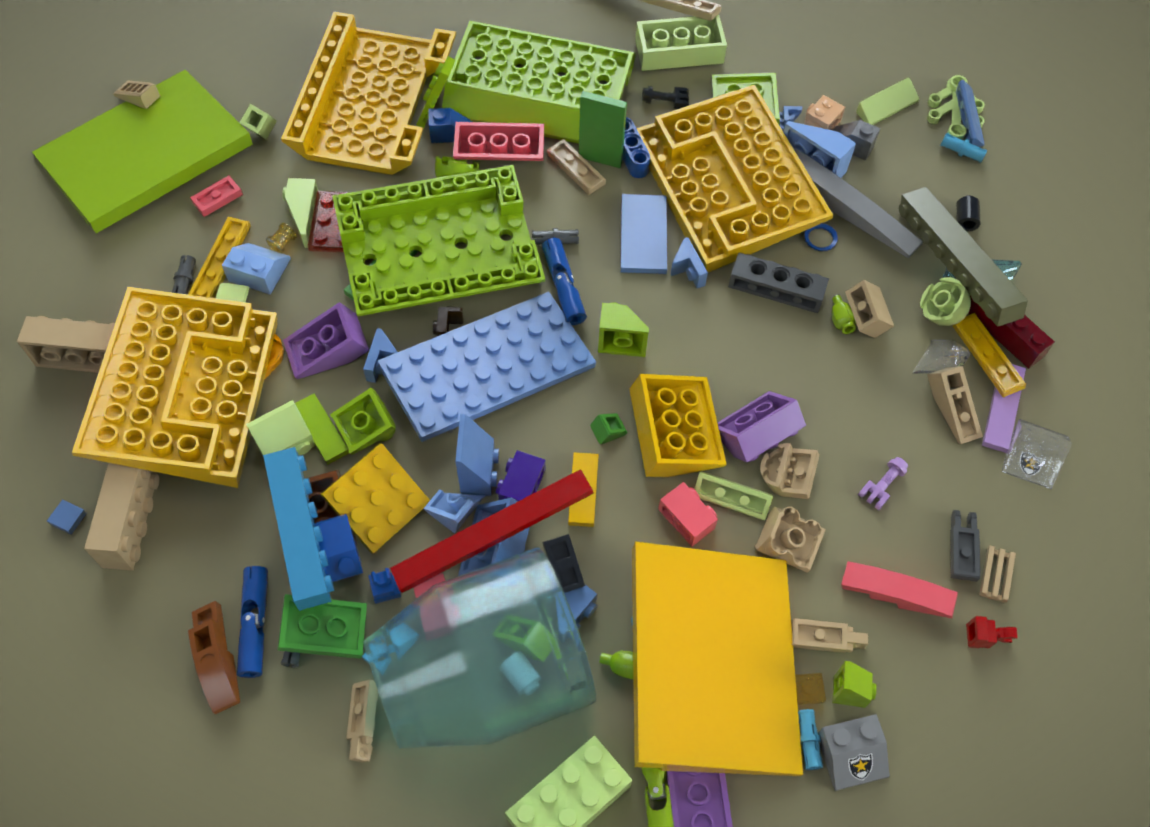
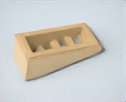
(138, 93)

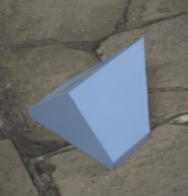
(452, 508)

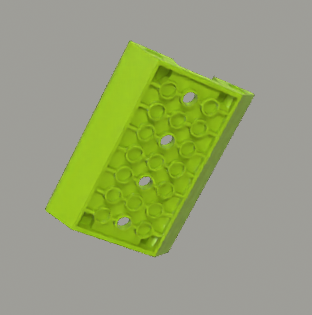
(502, 93)
(433, 219)

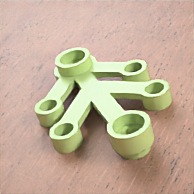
(956, 128)

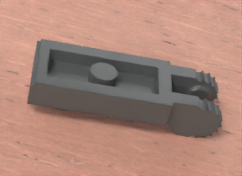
(965, 547)

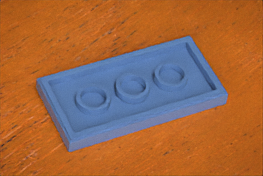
(644, 234)

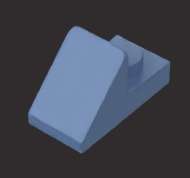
(689, 262)
(380, 348)

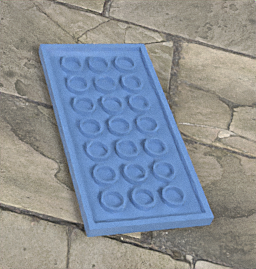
(485, 365)

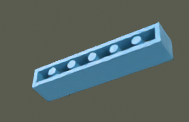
(297, 529)

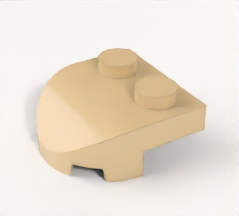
(790, 470)

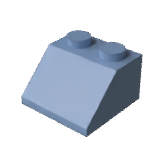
(255, 267)

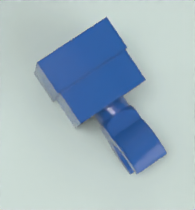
(383, 586)

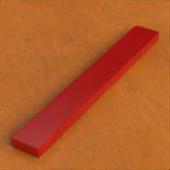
(491, 531)

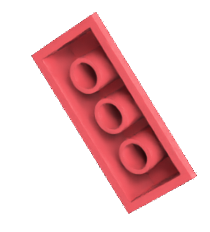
(499, 141)

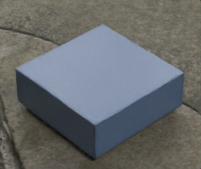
(66, 517)

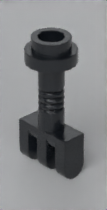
(678, 97)

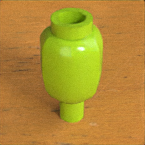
(842, 315)
(620, 663)

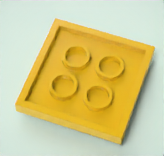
(376, 498)

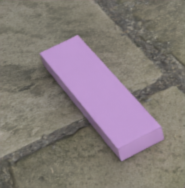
(1002, 418)

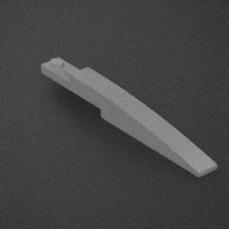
(859, 209)

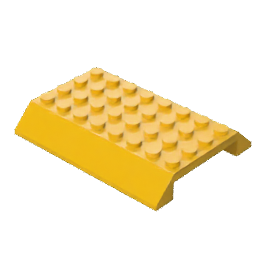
(364, 96)

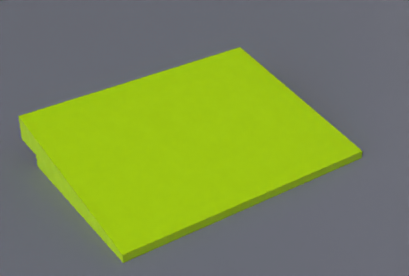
(142, 153)

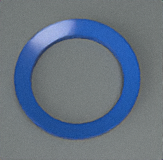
(821, 226)

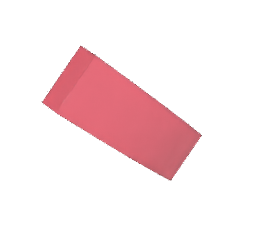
(898, 588)

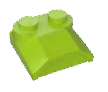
(364, 421)

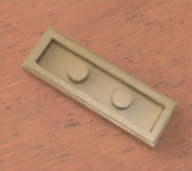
(576, 167)

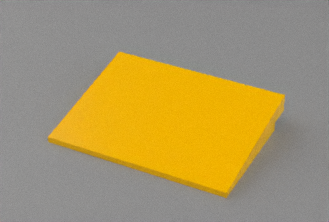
(731, 176)
(179, 386)
(713, 663)

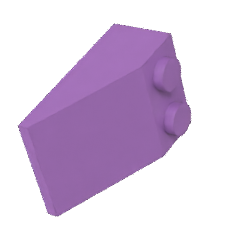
(326, 342)

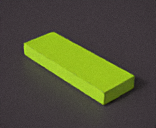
(322, 429)

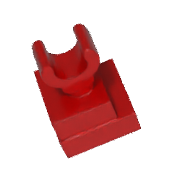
(984, 634)

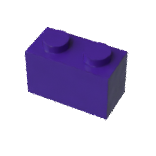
(522, 476)

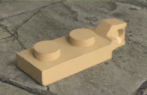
(826, 636)
(362, 720)

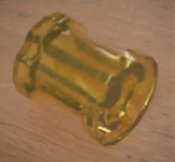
(288, 235)

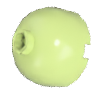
(946, 302)

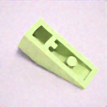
(301, 199)

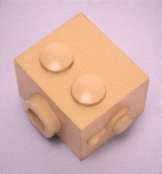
(824, 113)

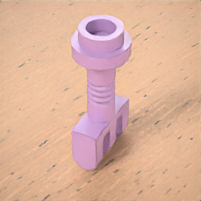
(896, 467)

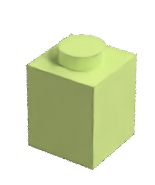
(258, 121)

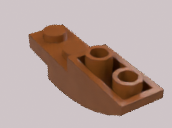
(212, 660)

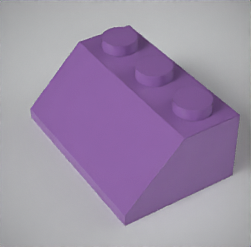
(760, 425)

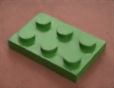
(324, 629)

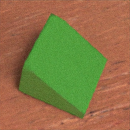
(608, 427)

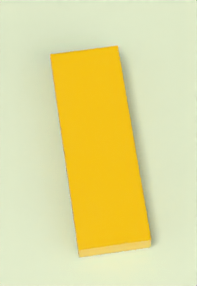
(583, 512)

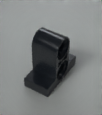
(564, 562)

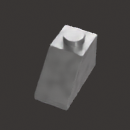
(862, 134)

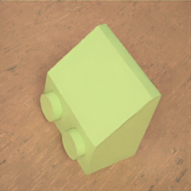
(281, 430)

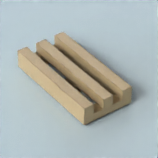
(1001, 555)

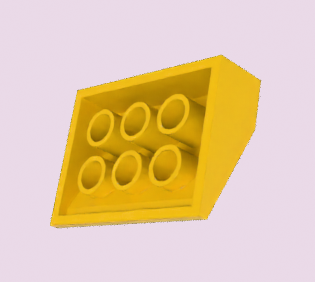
(676, 425)

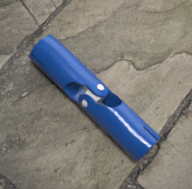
(567, 293)
(251, 633)

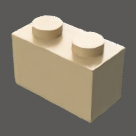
(869, 309)

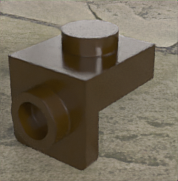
(447, 316)

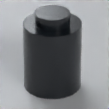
(968, 213)

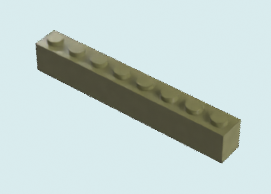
(963, 257)

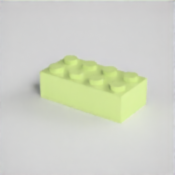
(680, 42)
(573, 791)

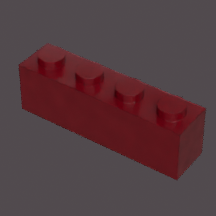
(1019, 337)

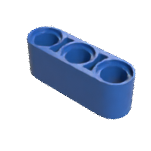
(635, 152)

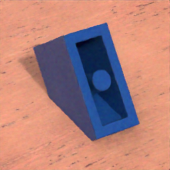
(442, 124)

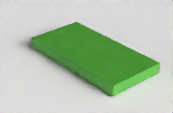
(602, 129)

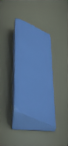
(969, 114)

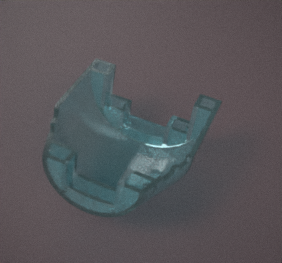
(481, 657)

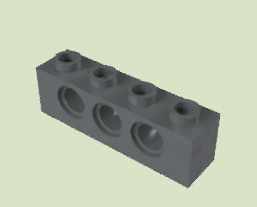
(767, 283)

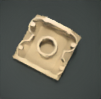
(790, 538)

